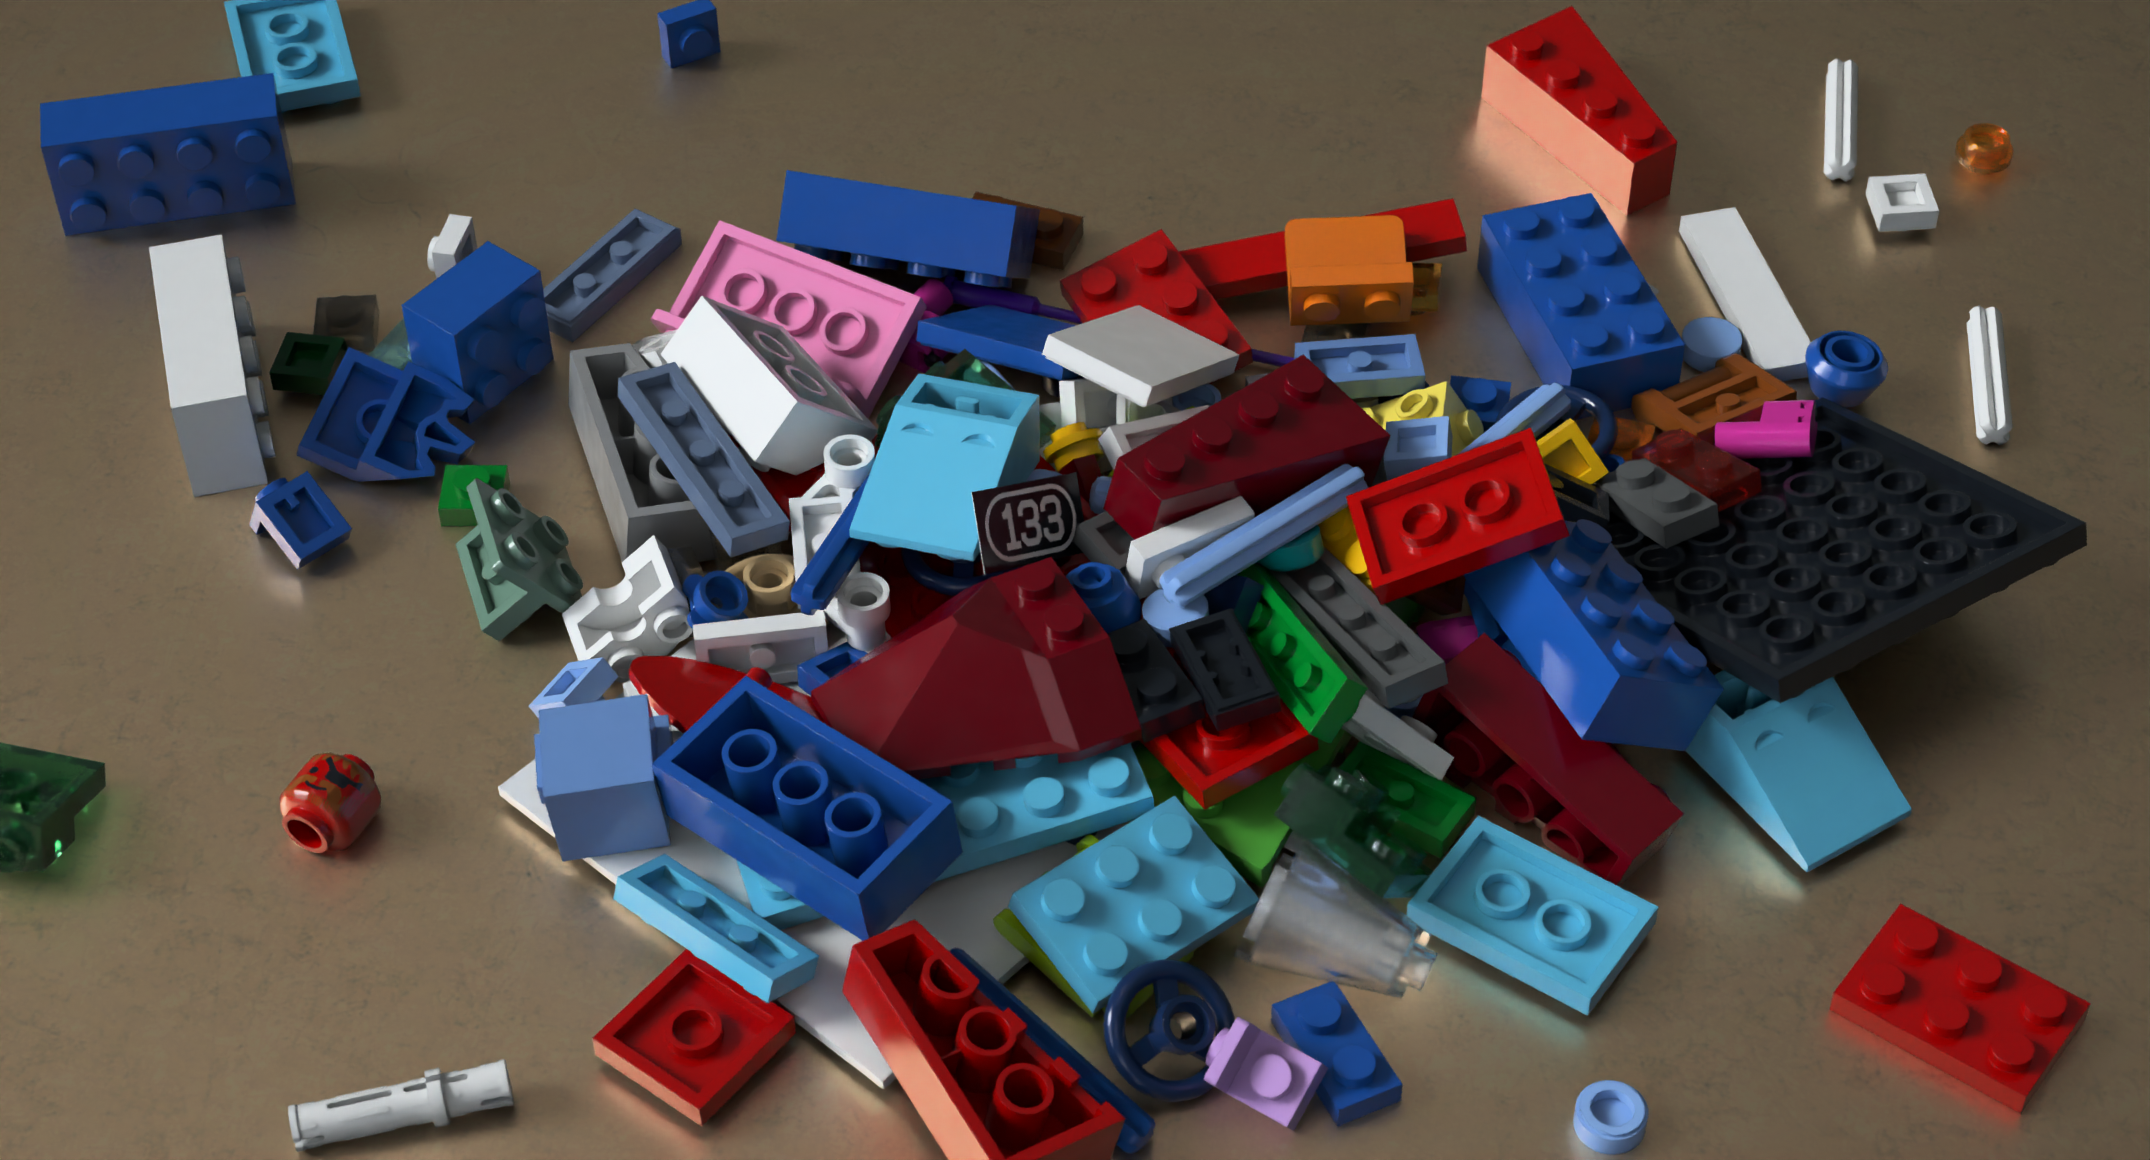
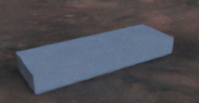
(607, 272)

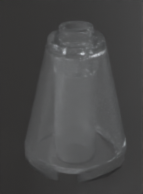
(1333, 928)

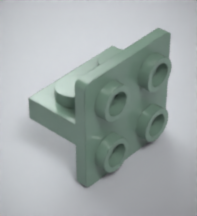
(514, 561)

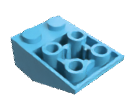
(938, 450)
(1799, 768)

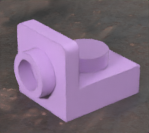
(1263, 1072)

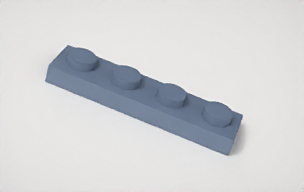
(703, 459)

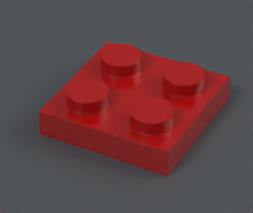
(694, 1037)

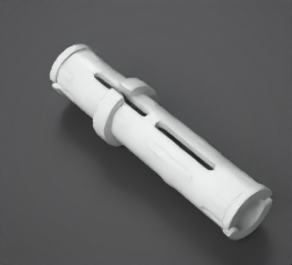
(401, 1105)

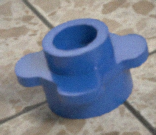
(715, 587)

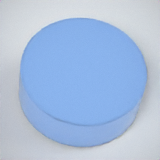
(1708, 341)
(1165, 615)
(1610, 1117)

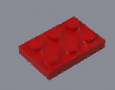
(1158, 279)
(1456, 516)
(1960, 1007)

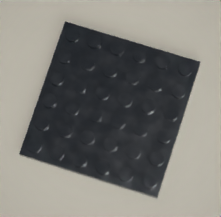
(1844, 555)

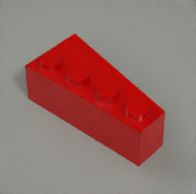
(1581, 109)
(967, 1061)

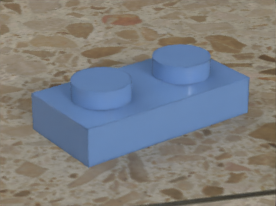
(1368, 364)

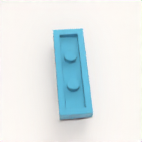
(716, 928)

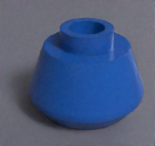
(1845, 367)
(1106, 595)

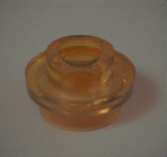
(1984, 149)

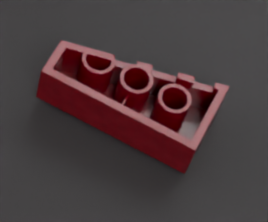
(1248, 445)
(1538, 768)

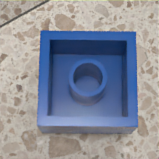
(481, 326)

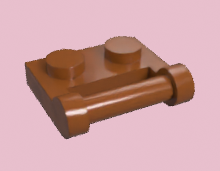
(1724, 394)

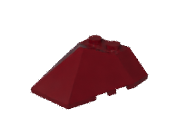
(988, 679)

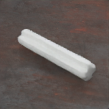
(1841, 120)
(1989, 375)

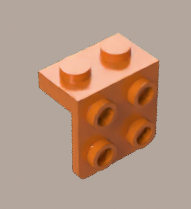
(1348, 270)

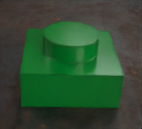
(454, 501)

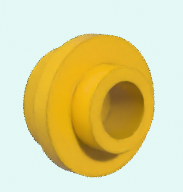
(1072, 443)

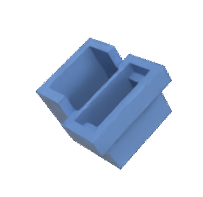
(600, 776)

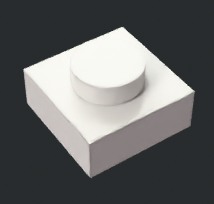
(1902, 202)
(452, 245)

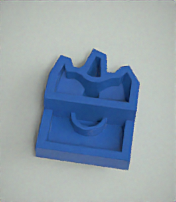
(386, 421)

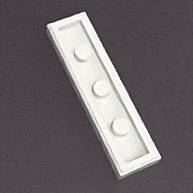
(1747, 291)

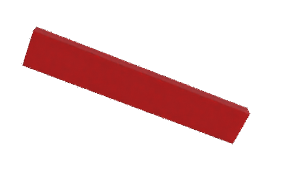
(1260, 261)

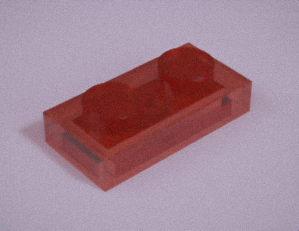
(1702, 467)

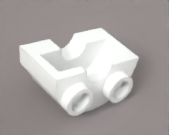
(635, 617)

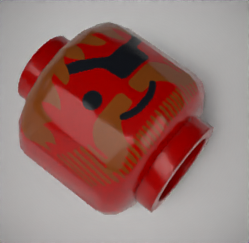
(330, 802)

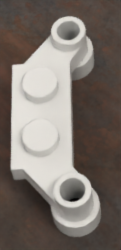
(864, 597)

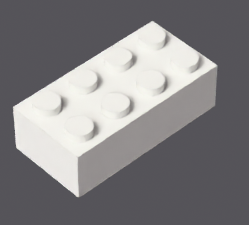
(211, 365)

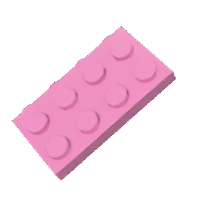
(836, 315)

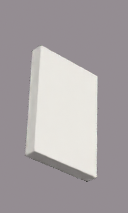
(1140, 355)

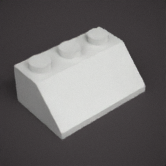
(763, 387)

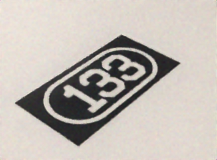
(1028, 521)

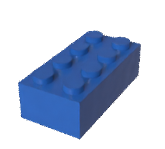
(167, 154)
(909, 225)
(1578, 300)
(1600, 641)
(808, 809)

